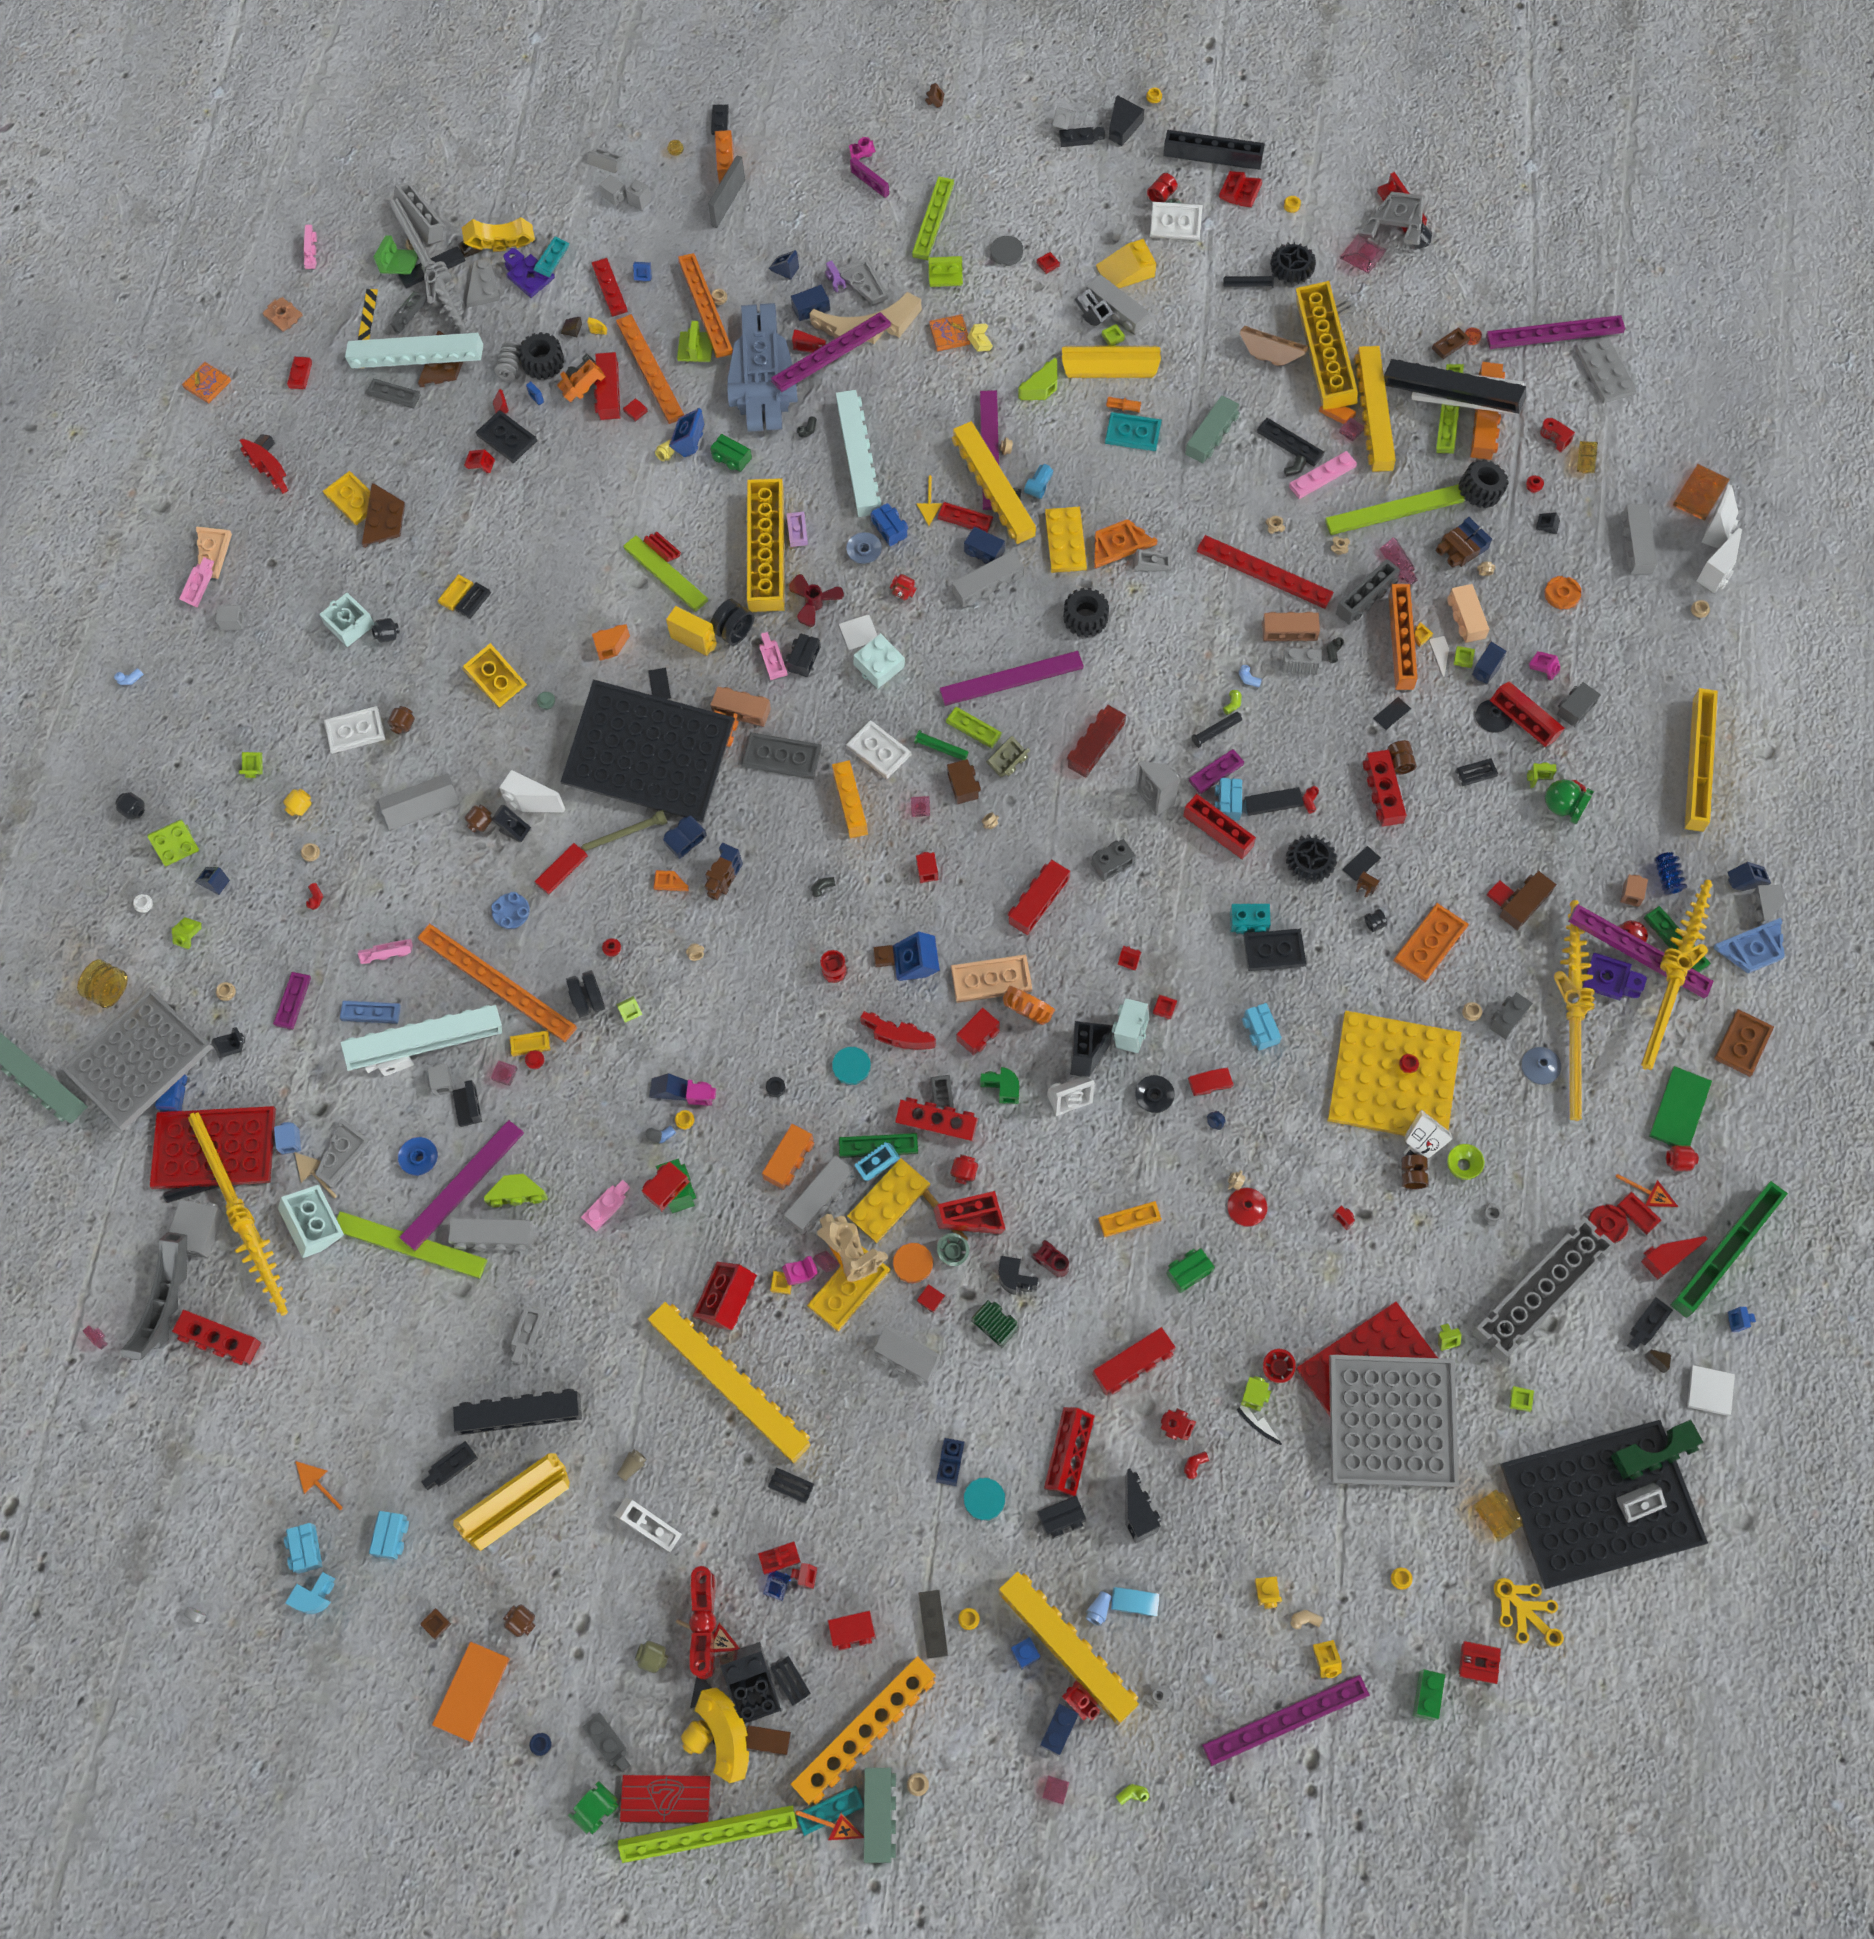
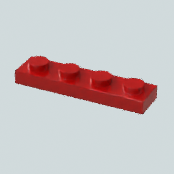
(609, 287)

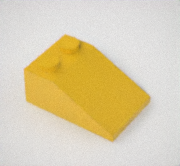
(1128, 265)
(494, 675)

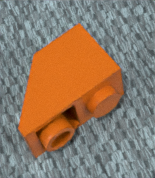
(610, 641)

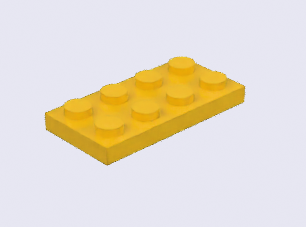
(1065, 539)
(888, 1200)

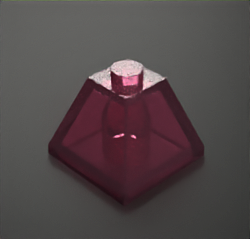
(1363, 253)

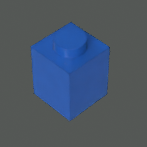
(1025, 1653)

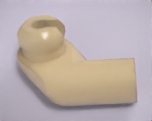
(1305, 1617)

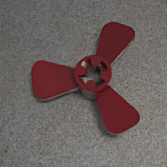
(813, 598)

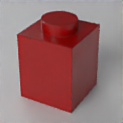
(927, 867)

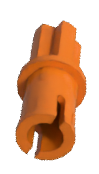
(1123, 404)

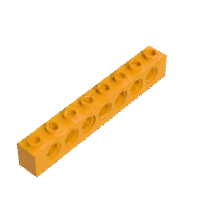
(803, 1783)

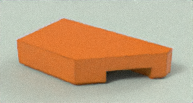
(1339, 414)
(669, 881)

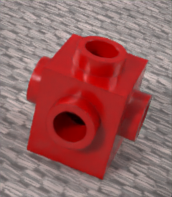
(1177, 1424)

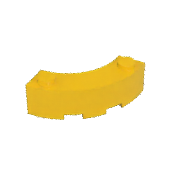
(498, 237)
(728, 1734)

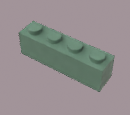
(1212, 429)
(878, 1815)

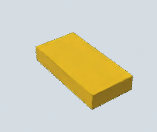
(455, 592)
(528, 1042)

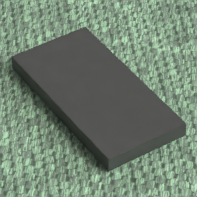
(726, 191)
(781, 755)

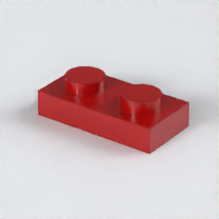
(299, 372)

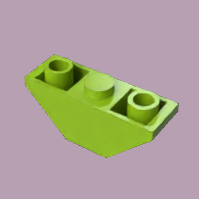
(1041, 383)
(514, 1191)

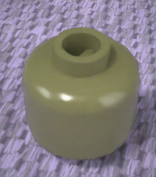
(651, 1656)

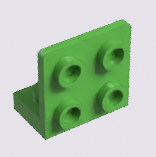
(394, 260)

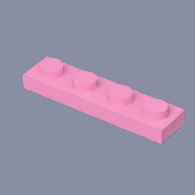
(1322, 475)

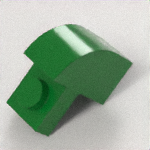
(1006, 1081)

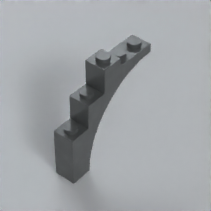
(163, 1301)

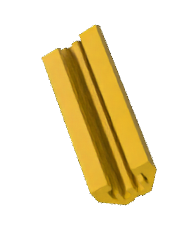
(1111, 361)
(513, 1502)

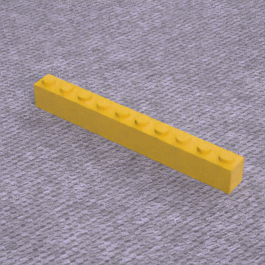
(729, 1382)

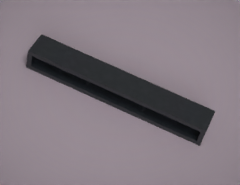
(1455, 386)

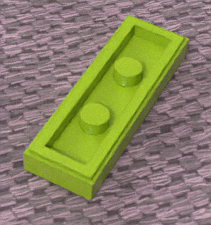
(973, 727)

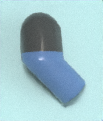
(659, 1136)

